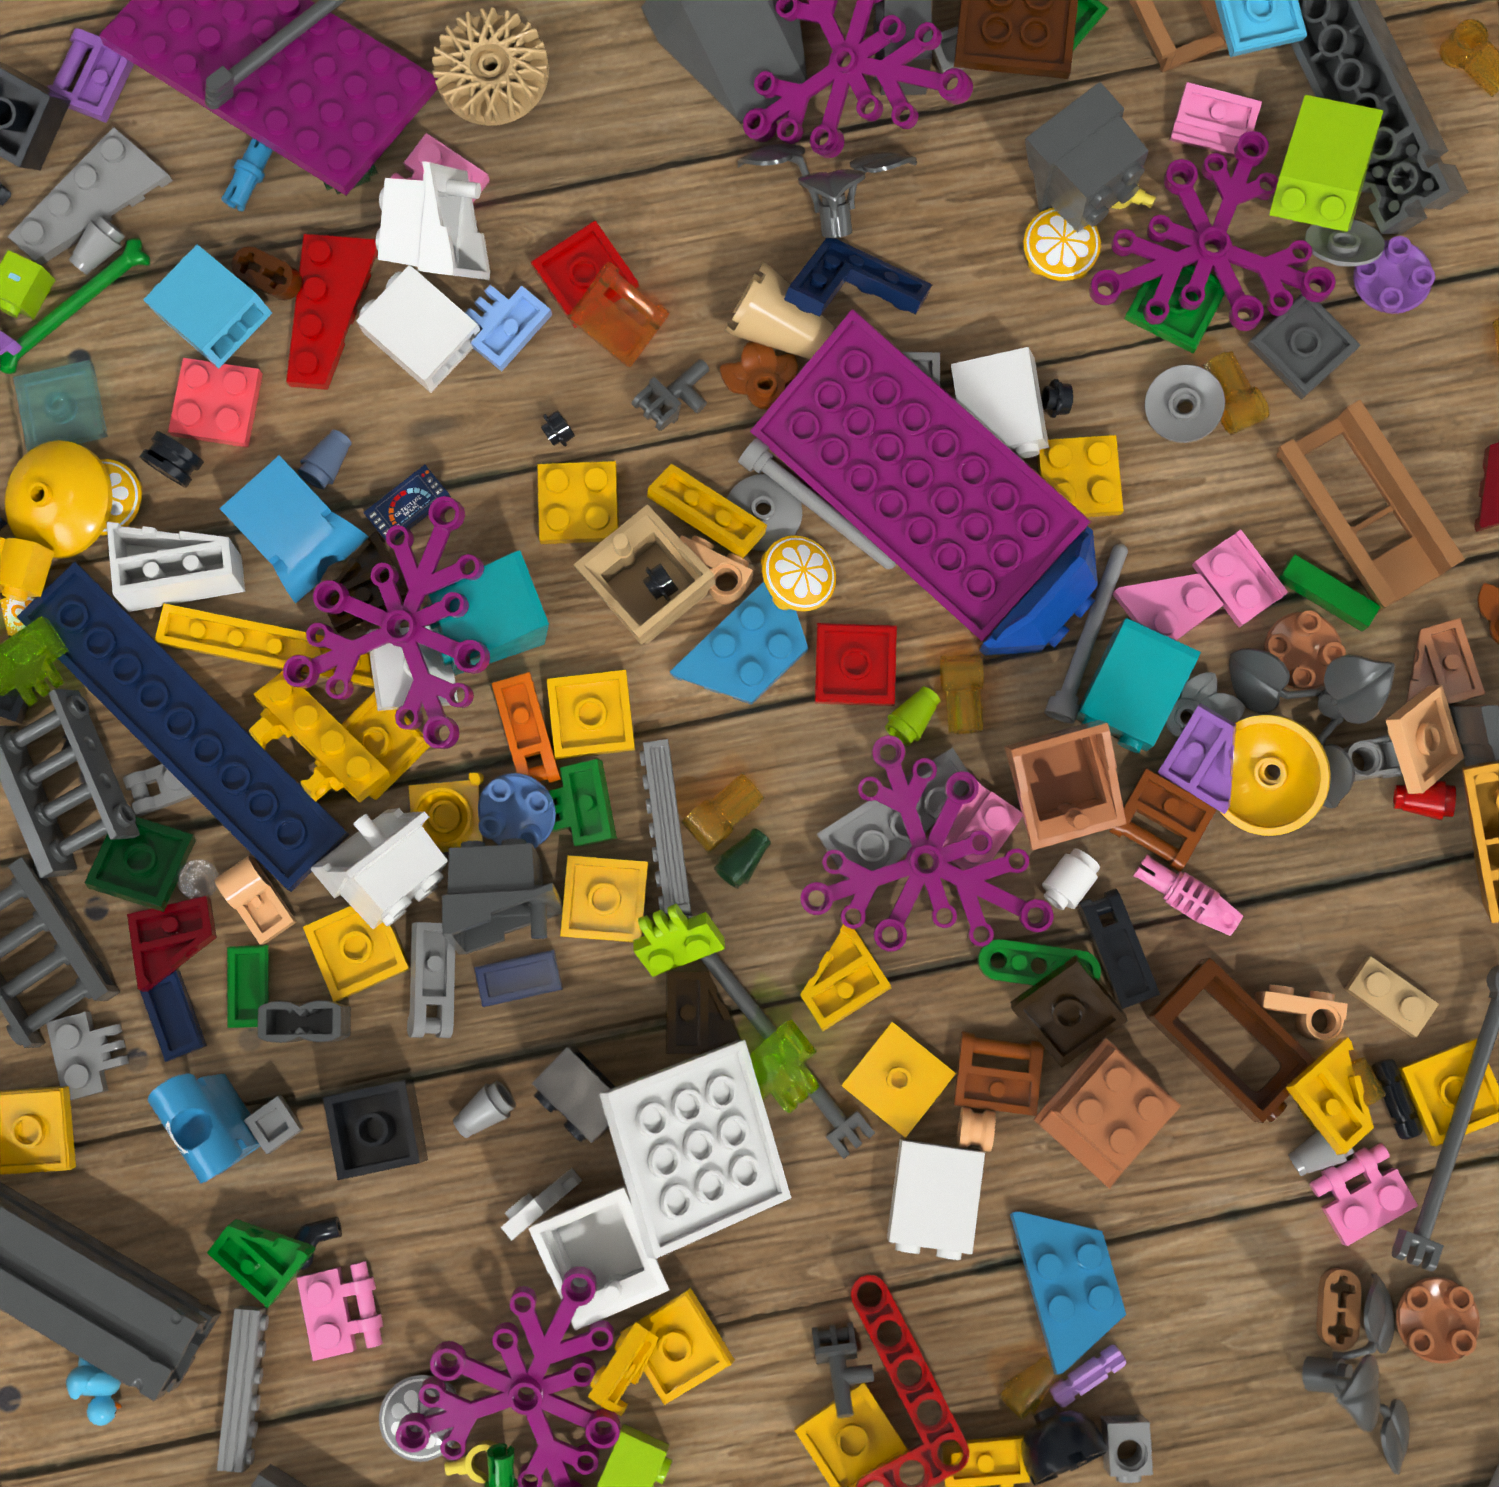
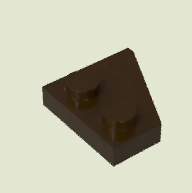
(357, 579)
(695, 1014)

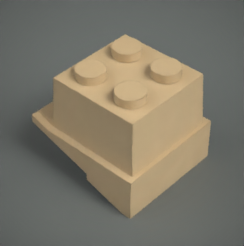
(619, 567)

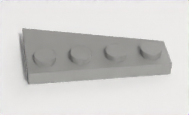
(100, 184)
(876, 833)

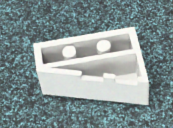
(170, 567)

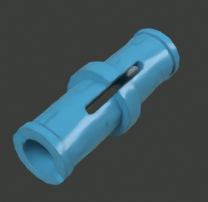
(247, 174)

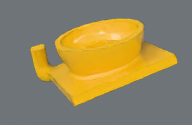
(450, 809)

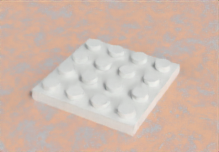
(695, 1148)

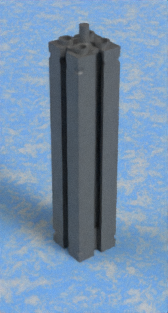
(96, 1299)

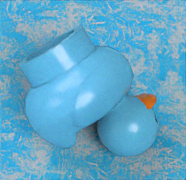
(92, 1381)

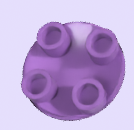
(1396, 279)

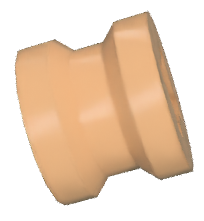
(976, 1129)

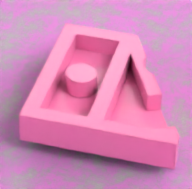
(1169, 604)

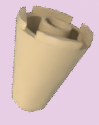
(773, 322)

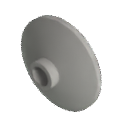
(1351, 248)
(1181, 385)
(785, 510)

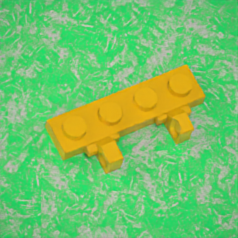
(338, 755)

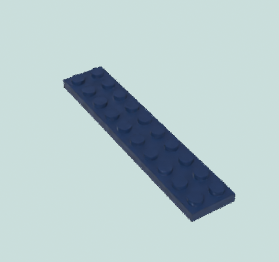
(186, 729)

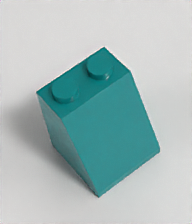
(501, 611)
(1137, 684)

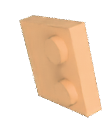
(1424, 739)

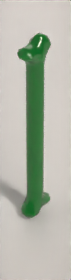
(130, 257)

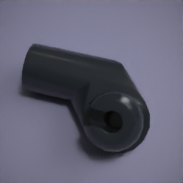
(318, 1232)

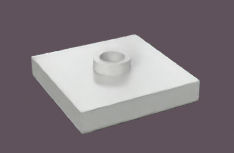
(393, 677)

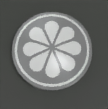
(402, 1400)

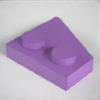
(1204, 758)

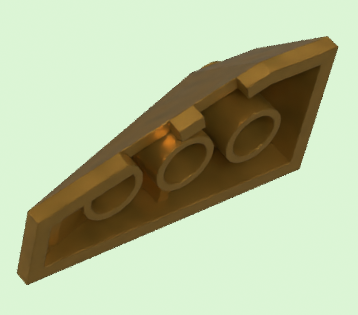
(1482, 799)

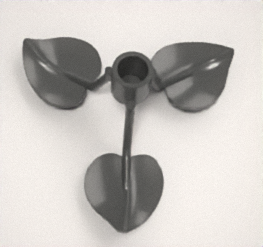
(834, 208)
(1352, 691)
(1359, 1389)

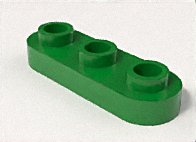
(1019, 958)

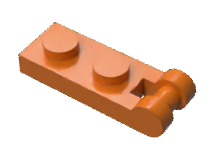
(525, 726)

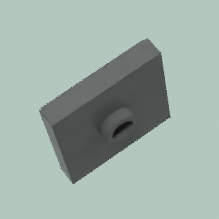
(1303, 345)

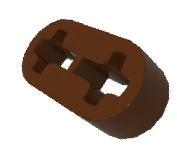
(269, 267)

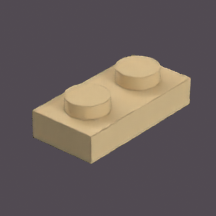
(1391, 996)

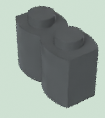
(310, 1021)

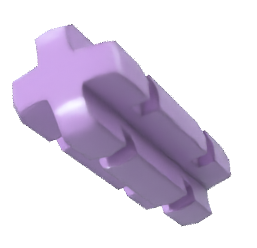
(1087, 1375)

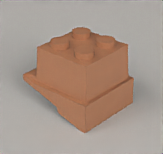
(1067, 783)
(1106, 1112)

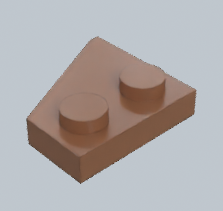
(1446, 660)

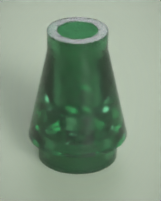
(742, 859)

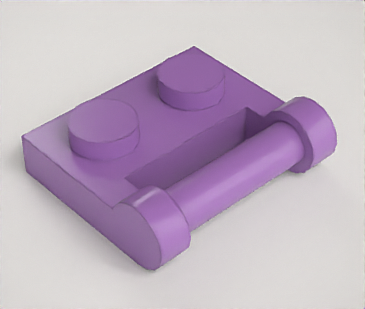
(99, 80)

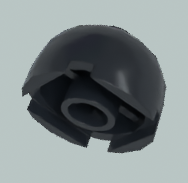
(1060, 1444)

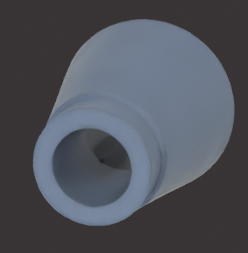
(324, 460)

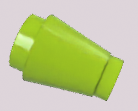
(913, 716)

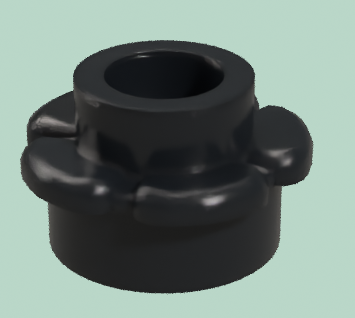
(1057, 398)
(557, 429)
(660, 582)

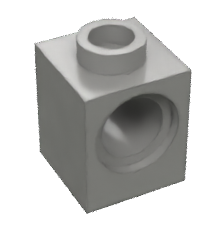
(1127, 1427)

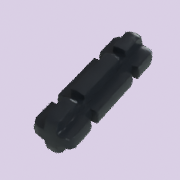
(1397, 1099)

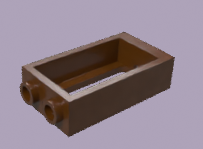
(1292, 1057)

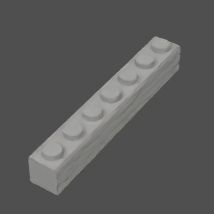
(665, 826)

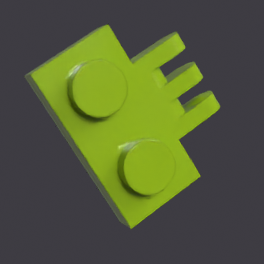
(676, 940)

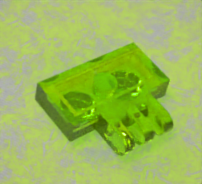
(28, 660)
(781, 1066)

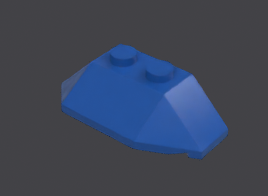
(1049, 603)

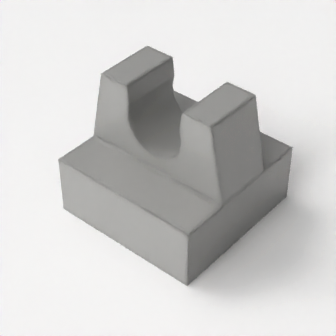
(273, 1124)

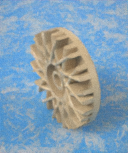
(491, 68)

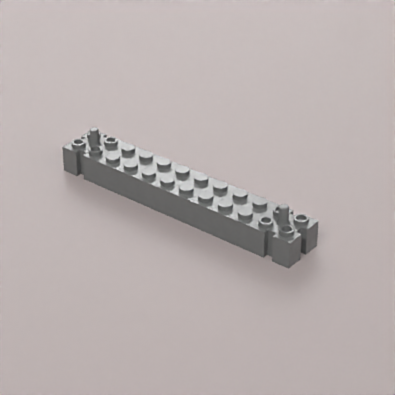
(1357, 62)

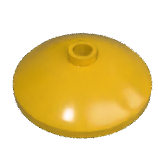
(74, 499)
(1276, 804)

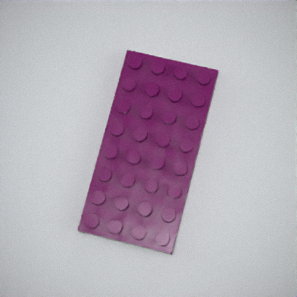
(320, 102)
(919, 475)

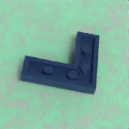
(841, 263)

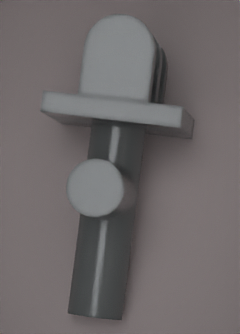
(663, 403)
(836, 1357)

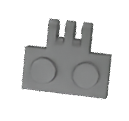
(84, 1053)

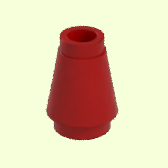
(1435, 802)

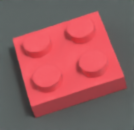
(215, 402)

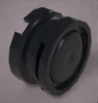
(171, 459)

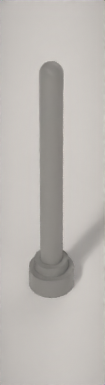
(759, 458)
(1064, 703)

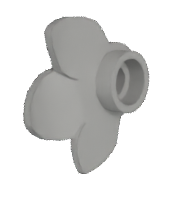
(1203, 690)

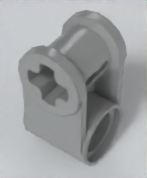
(1378, 758)

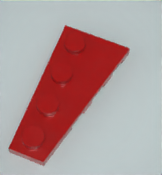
(332, 283)

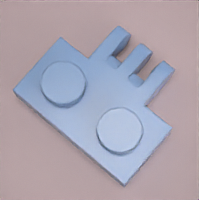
(506, 324)

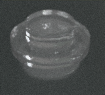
(197, 879)

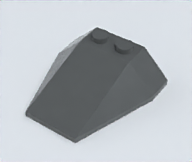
(729, 45)

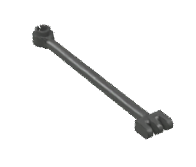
(222, 82)
(843, 1125)
(1418, 1245)

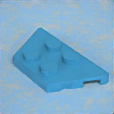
(746, 650)
(1069, 1285)

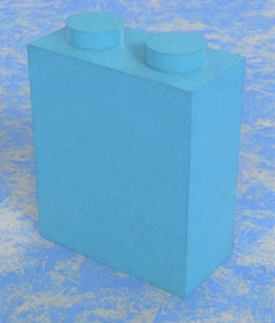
(208, 306)

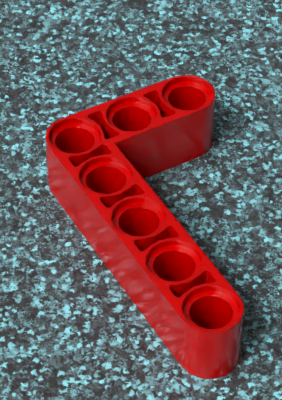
(911, 1397)

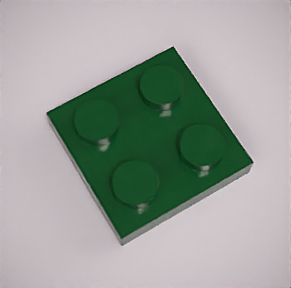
(142, 866)

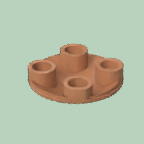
(1305, 646)
(1438, 1320)

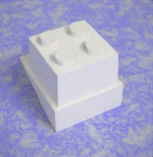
(433, 223)
(383, 866)
(606, 1241)

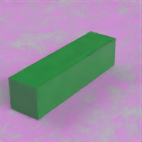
(1328, 593)

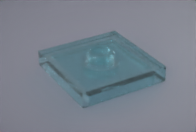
(60, 405)

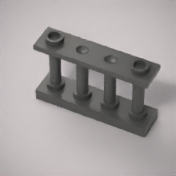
(28, 798)
(70, 949)

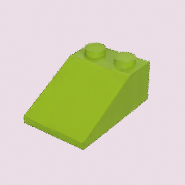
(1326, 163)

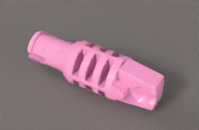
(1190, 896)

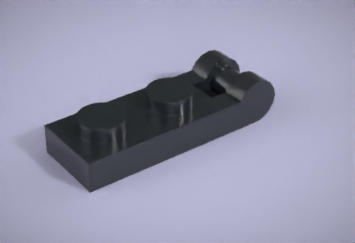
(1119, 950)

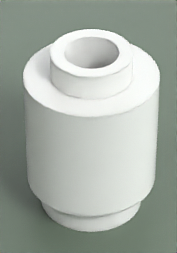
(1070, 879)

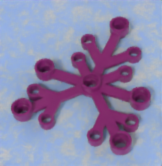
(888, 71)
(1168, 263)
(421, 582)
(968, 882)
(547, 1349)

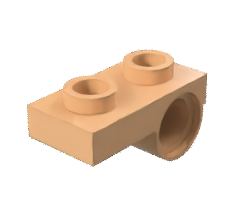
(721, 565)
(255, 899)
(1283, 1000)

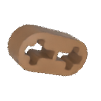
(1349, 1308)

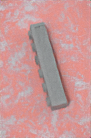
(241, 1389)

